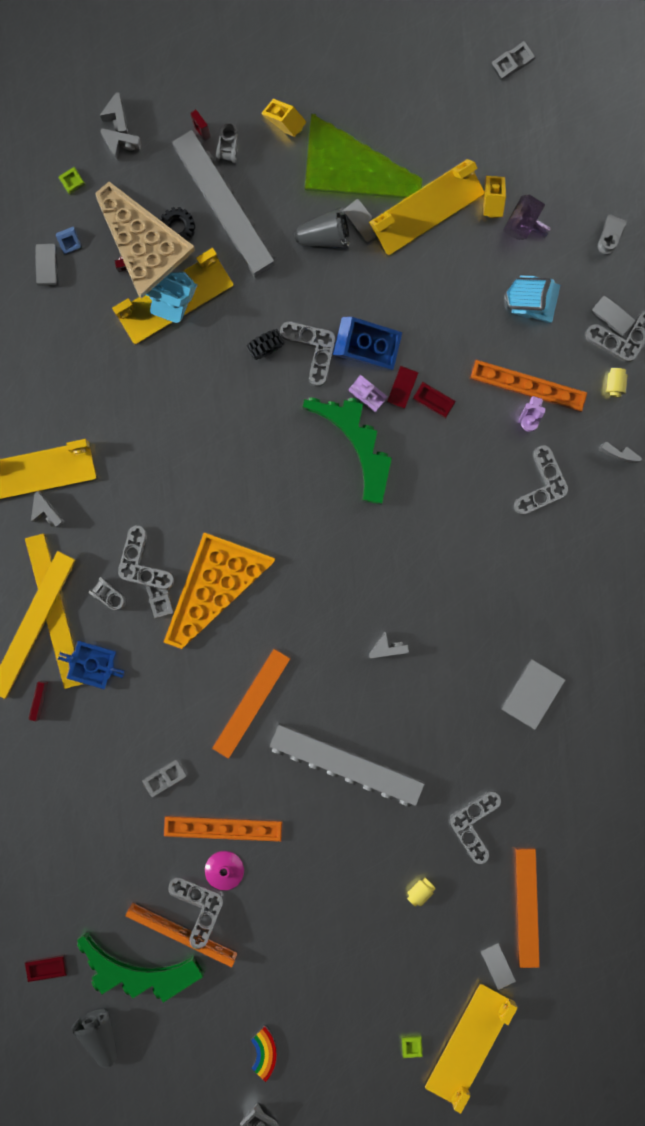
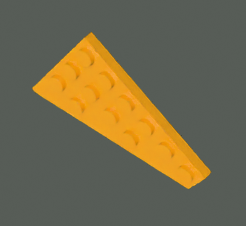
(214, 581)

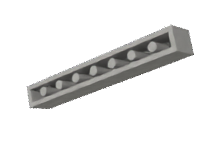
(223, 203)
(346, 764)

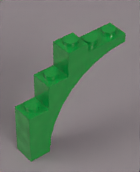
(363, 438)
(111, 972)

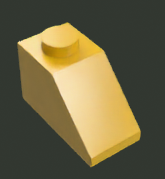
(284, 117)
(494, 196)

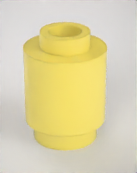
(617, 382)
(421, 892)

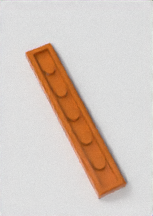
(528, 385)
(251, 703)
(223, 828)
(527, 907)
(180, 934)

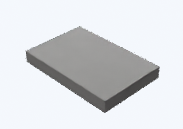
(533, 694)

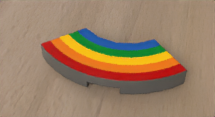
(266, 1053)

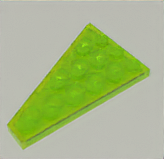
(347, 166)

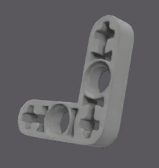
(622, 344)
(320, 347)
(549, 489)
(136, 569)
(467, 826)
(201, 903)

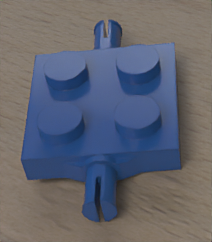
(91, 665)

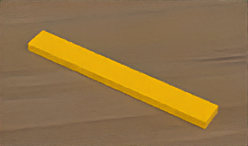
(57, 618)
(34, 621)

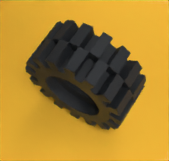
(182, 215)
(265, 344)

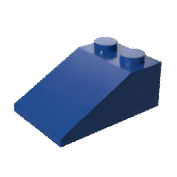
(367, 343)

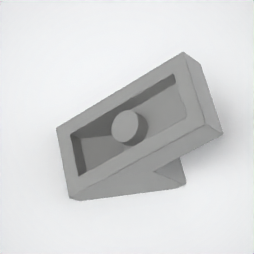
(113, 111)
(116, 140)
(42, 507)
(381, 648)
(256, 1117)

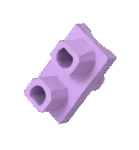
(367, 393)
(532, 414)

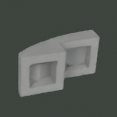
(513, 60)
(360, 219)
(46, 264)
(614, 316)
(625, 455)
(159, 599)
(164, 778)
(498, 966)

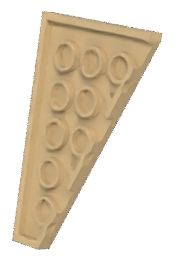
(145, 242)

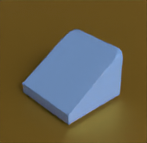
(68, 240)

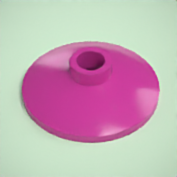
(228, 861)

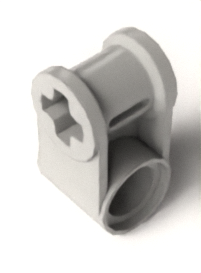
(227, 147)
(611, 232)
(106, 592)

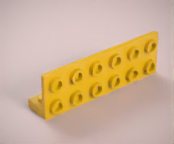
(427, 207)
(211, 282)
(46, 469)
(470, 1045)

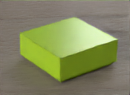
(71, 180)
(412, 1046)

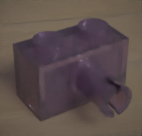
(525, 219)

